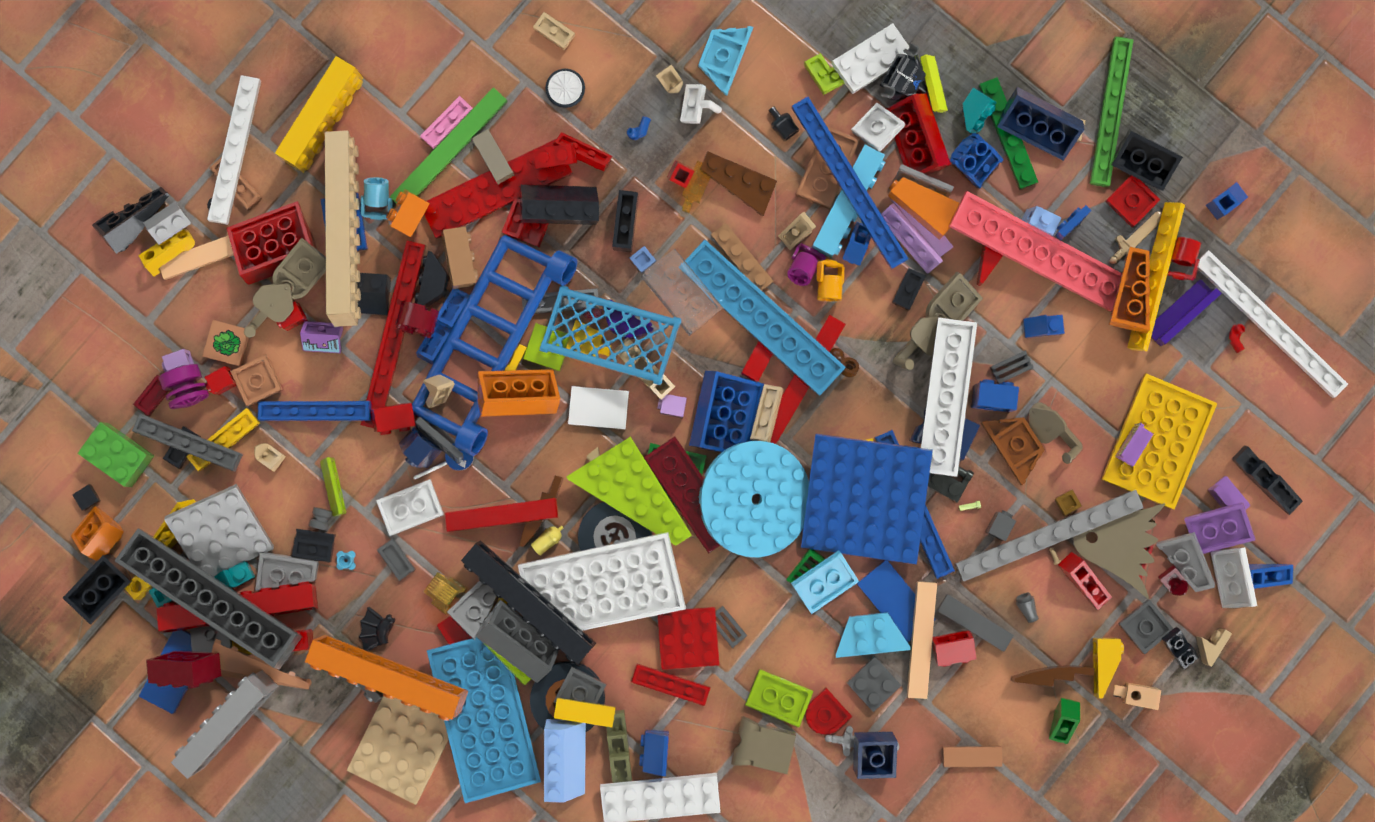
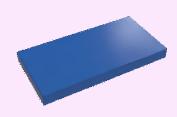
(891, 595)
(168, 696)

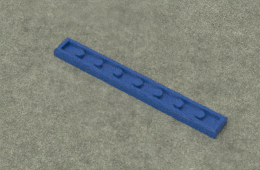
(929, 538)

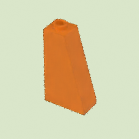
(924, 205)

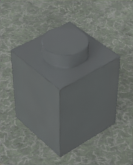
(1001, 525)

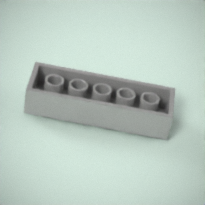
(224, 723)

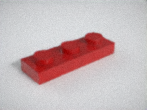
(585, 152)

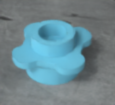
(341, 556)

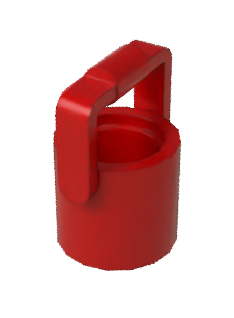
(1185, 254)

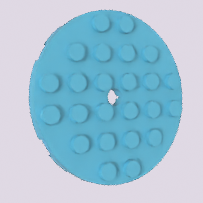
(728, 492)

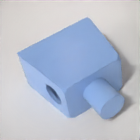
(1042, 219)

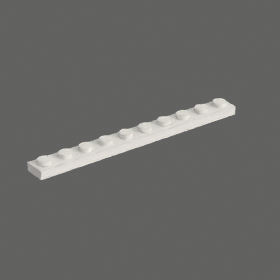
(1271, 325)

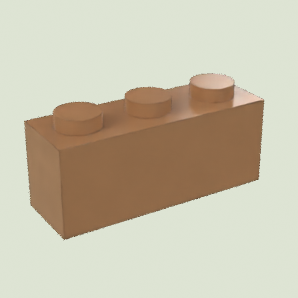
(459, 257)

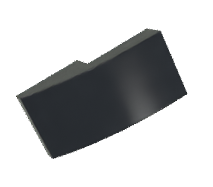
(1180, 648)

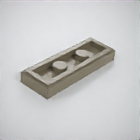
(493, 156)

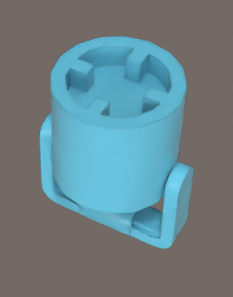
(375, 195)

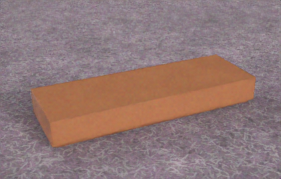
(245, 192)
(972, 756)

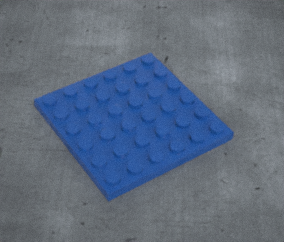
(866, 498)

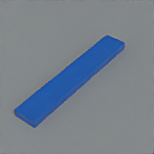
(314, 411)

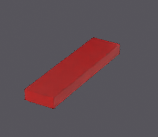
(670, 684)

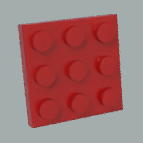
(688, 638)

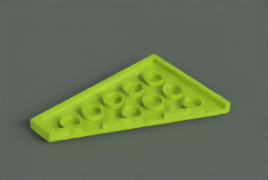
(630, 486)

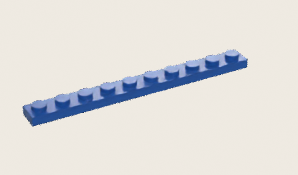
(849, 183)

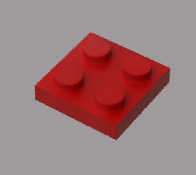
(1132, 200)

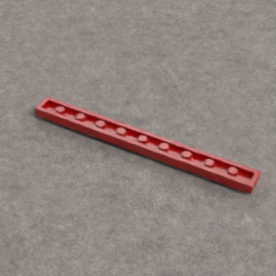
(393, 337)

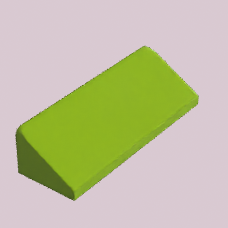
(333, 486)

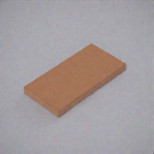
(818, 182)

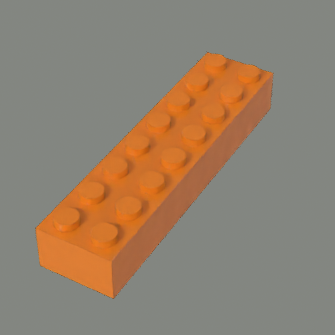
(386, 677)

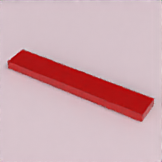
(501, 515)

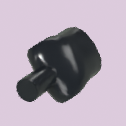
(783, 124)

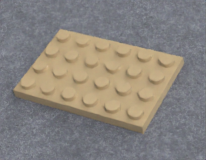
(400, 749)

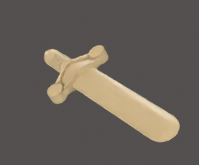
(1136, 237)

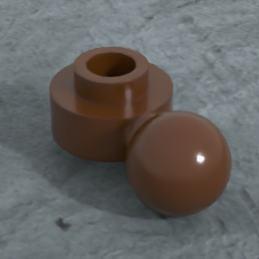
(851, 364)

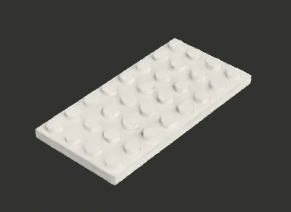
(610, 582)

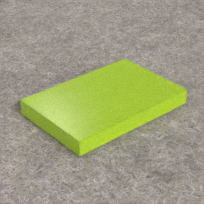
(779, 698)

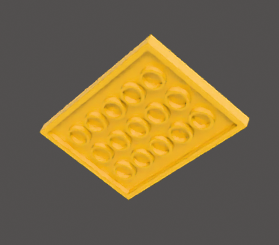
(1178, 428)

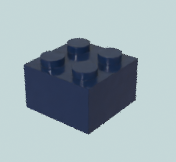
(875, 755)

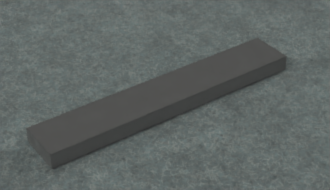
(187, 442)

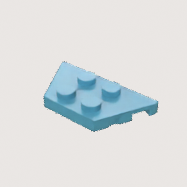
(723, 55)
(871, 635)

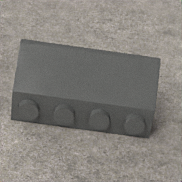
(517, 642)

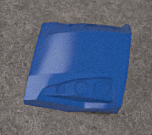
(975, 159)

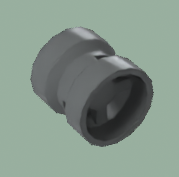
(320, 518)

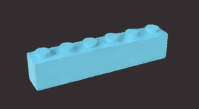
(842, 212)

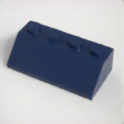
(1040, 124)

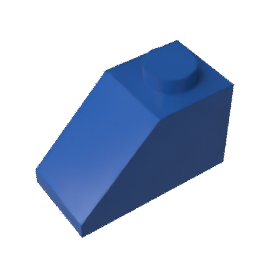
(857, 244)

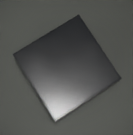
(86, 497)

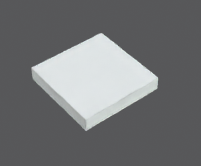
(878, 127)

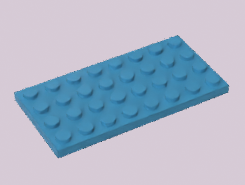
(491, 731)

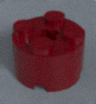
(416, 319)

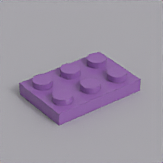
(1221, 527)

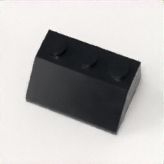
(1146, 160)
(374, 293)
(98, 588)

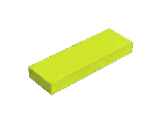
(933, 83)

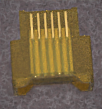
(444, 591)

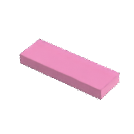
(446, 122)

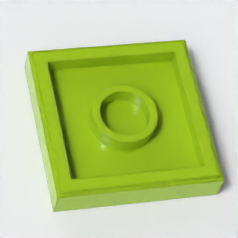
(545, 359)

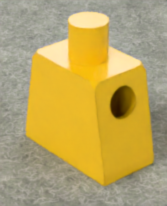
(587, 347)

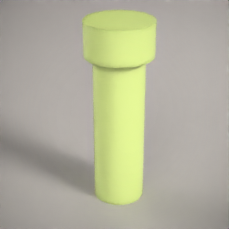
(977, 504)

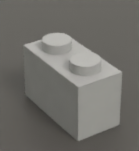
(167, 223)

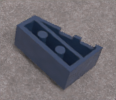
(419, 449)

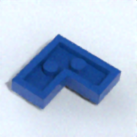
(1073, 221)

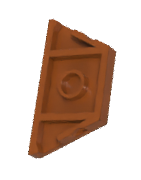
(1016, 445)

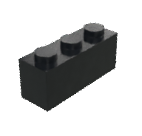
(625, 221)

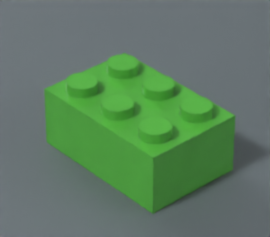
(116, 454)

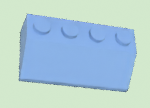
(564, 760)

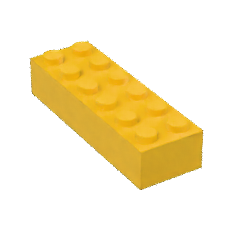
(320, 114)

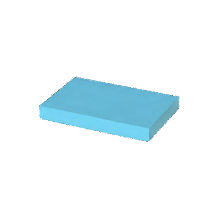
(825, 582)

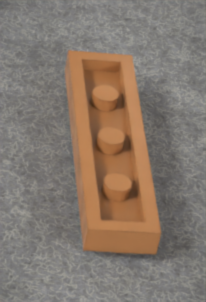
(741, 257)

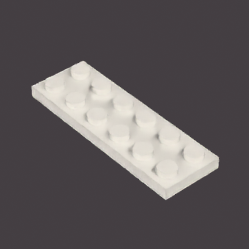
(660, 798)

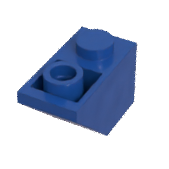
(1227, 201)

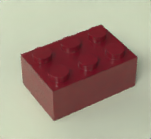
(183, 668)

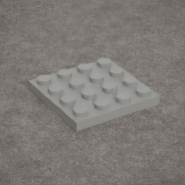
(219, 531)

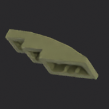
(619, 749)

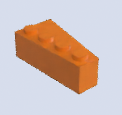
(1132, 299)

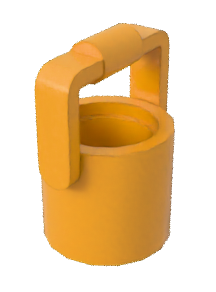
(830, 285)

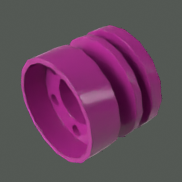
(185, 390)

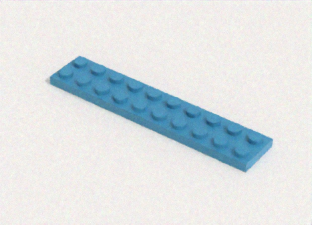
(765, 319)

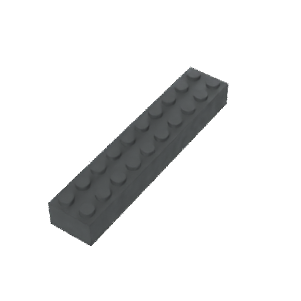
(208, 598)

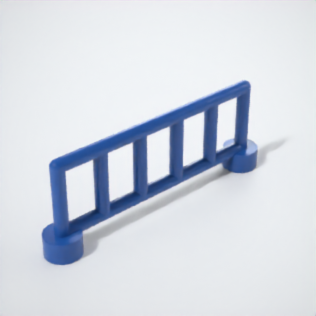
(559, 268)

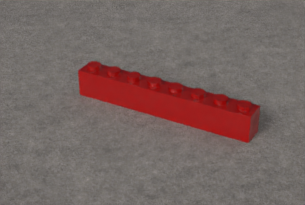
(275, 602)

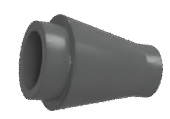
(1027, 606)

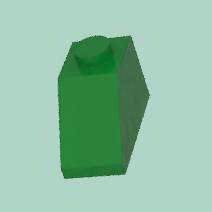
(1065, 720)

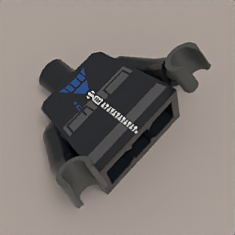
(904, 76)

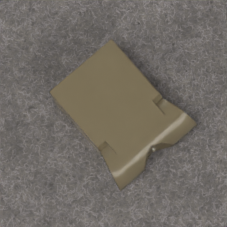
(764, 746)

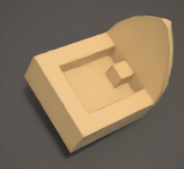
(670, 79)
(268, 456)

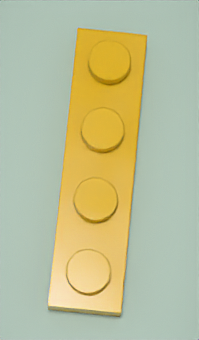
(228, 435)

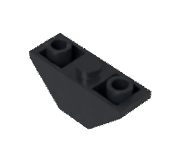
(433, 281)

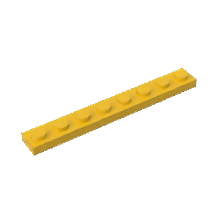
(1159, 267)

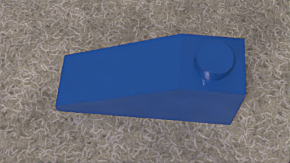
(1271, 574)

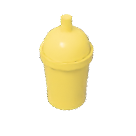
(547, 539)

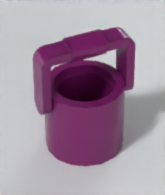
(804, 265)

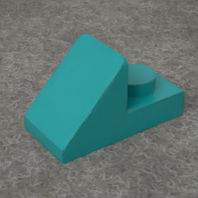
(236, 575)

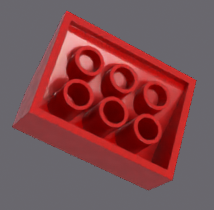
(266, 240)

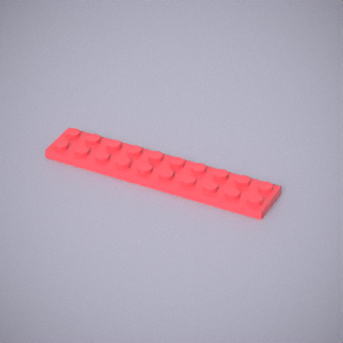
(1036, 250)

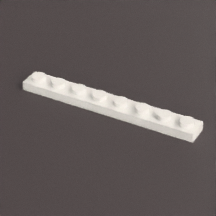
(234, 150)

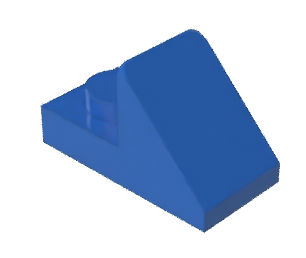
(1043, 326)

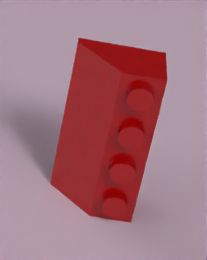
(920, 138)

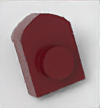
(1174, 581)

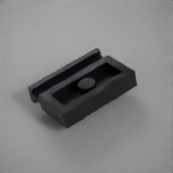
(313, 545)

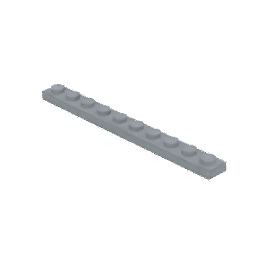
(1049, 535)

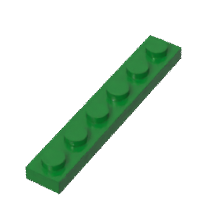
(1012, 145)

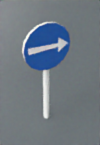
(464, 464)

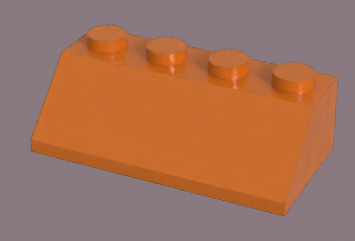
(517, 392)

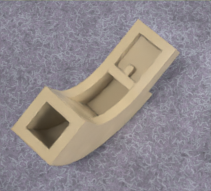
(659, 390)

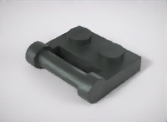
(949, 486)

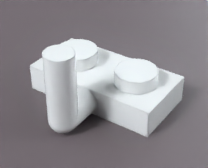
(695, 102)

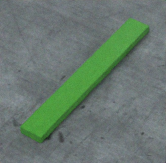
(1111, 111)
(452, 144)

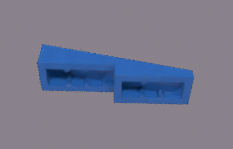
(446, 319)

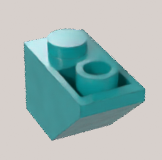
(976, 110)

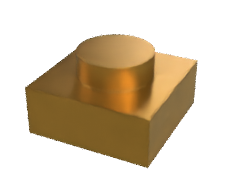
(1068, 502)

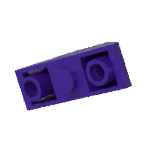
(623, 327)

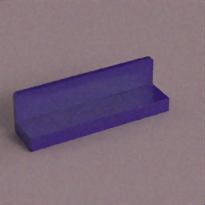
(1183, 312)

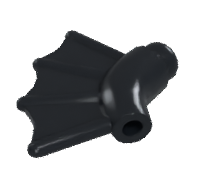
(375, 629)

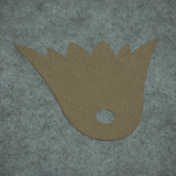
(1122, 546)

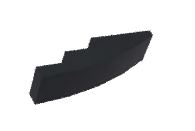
(1267, 480)

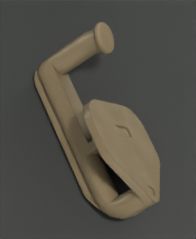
(1049, 425)

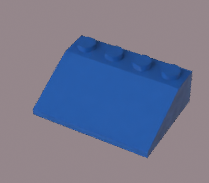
(725, 411)

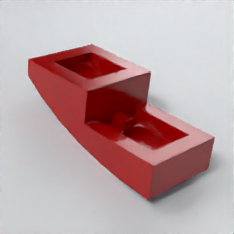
(757, 362)

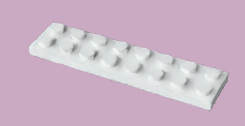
(948, 394)

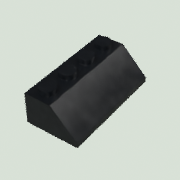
(559, 204)

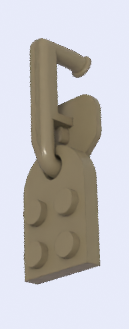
(300, 272)
(953, 302)

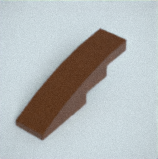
(532, 527)
(1046, 675)

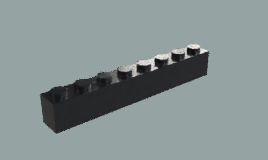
(528, 602)

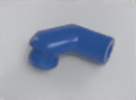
(640, 131)

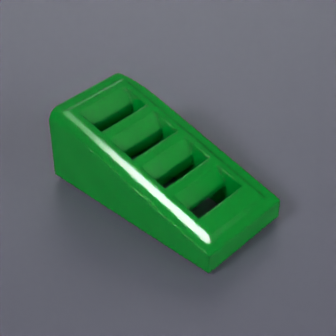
(811, 552)

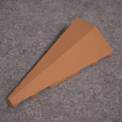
(241, 665)

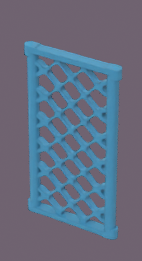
(565, 291)

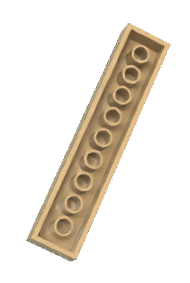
(341, 229)

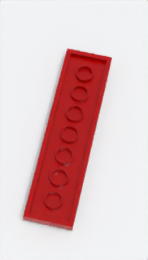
(483, 194)

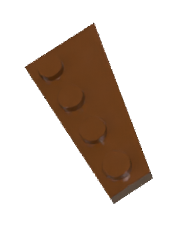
(740, 181)

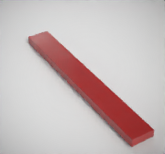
(797, 388)

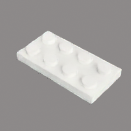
(870, 58)

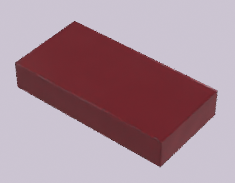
(151, 397)

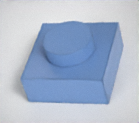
(642, 259)

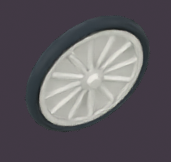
(565, 88)

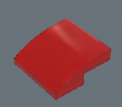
(526, 232)

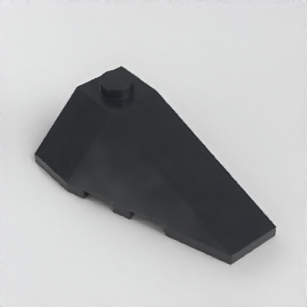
(123, 227)

